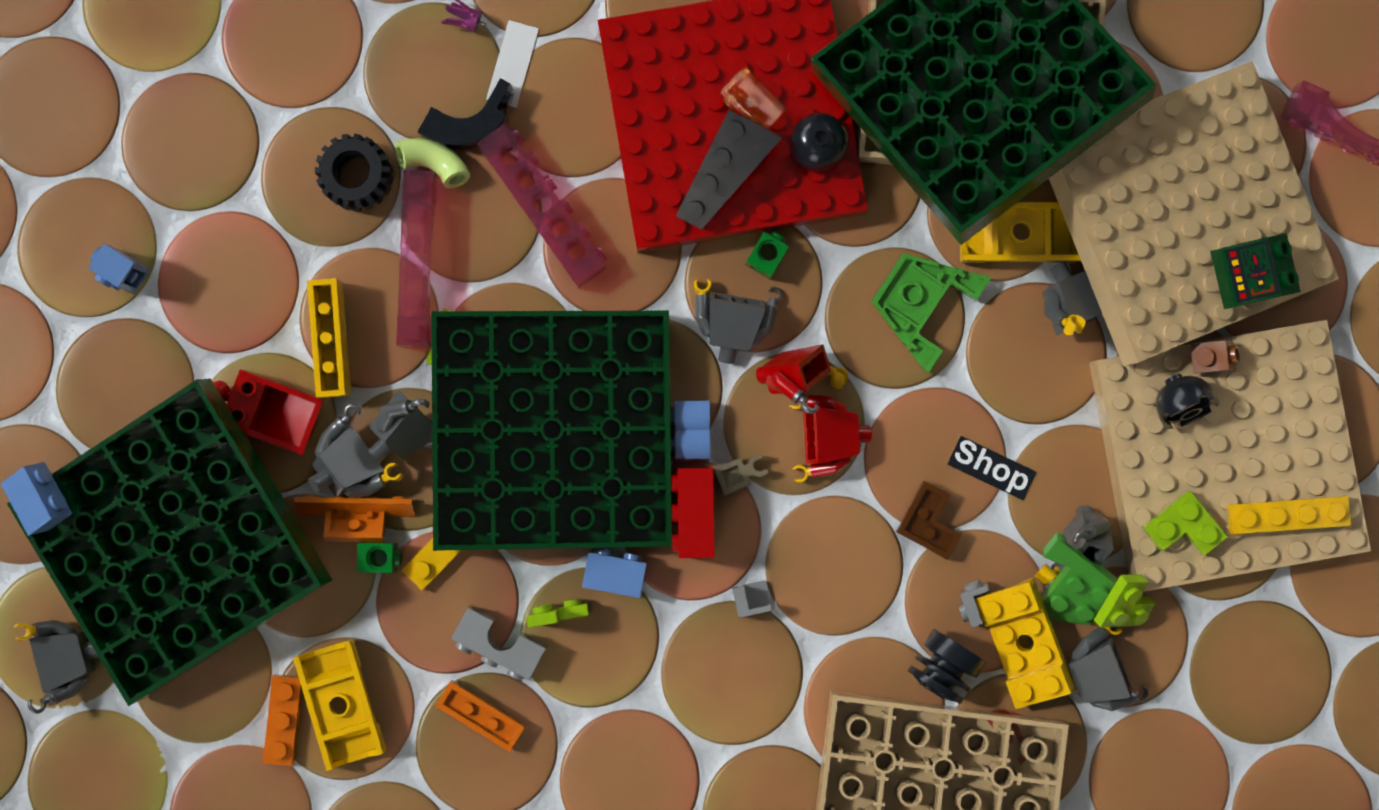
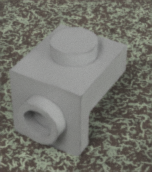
(969, 609)

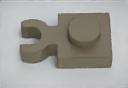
(735, 475)

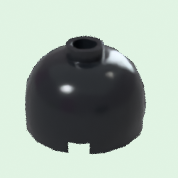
(818, 142)
(1184, 400)

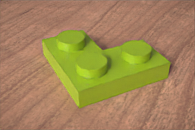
(1185, 517)
(1125, 603)
(546, 614)

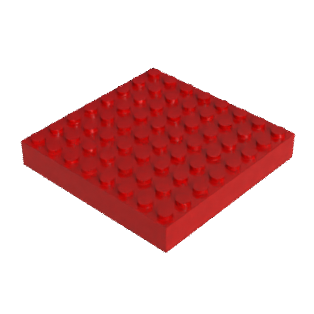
(669, 107)

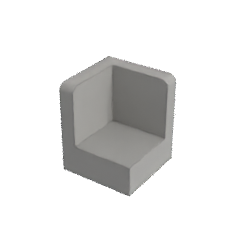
(752, 598)

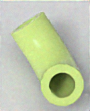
(434, 156)

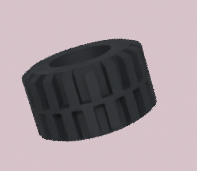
(332, 162)

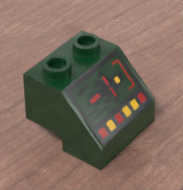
(1255, 271)

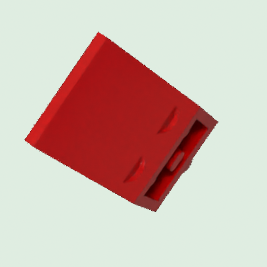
(272, 410)

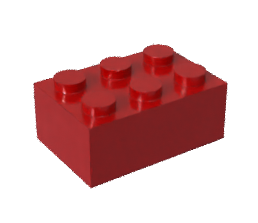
(693, 513)

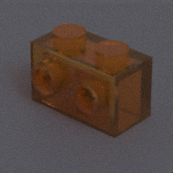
(752, 99)

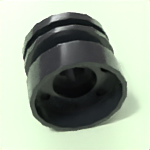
(946, 667)

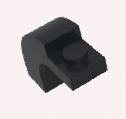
(466, 132)

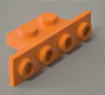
(355, 518)

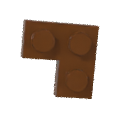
(921, 525)

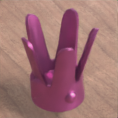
(470, 16)

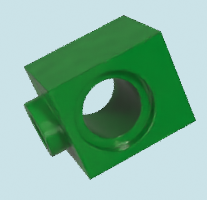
(764, 266)
(366, 562)

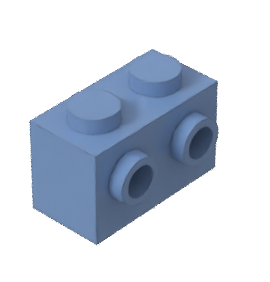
(117, 269)
(36, 498)
(614, 573)

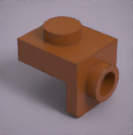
(1214, 356)

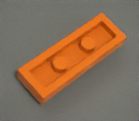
(480, 716)
(282, 720)

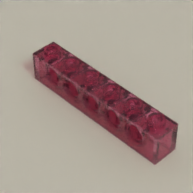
(494, 148)

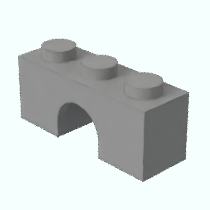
(475, 635)

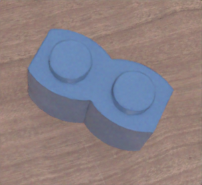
(691, 430)

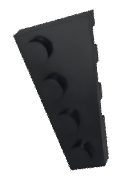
(728, 163)

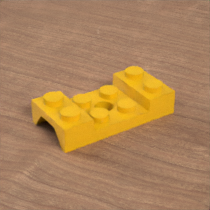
(1046, 239)
(1031, 673)
(332, 674)

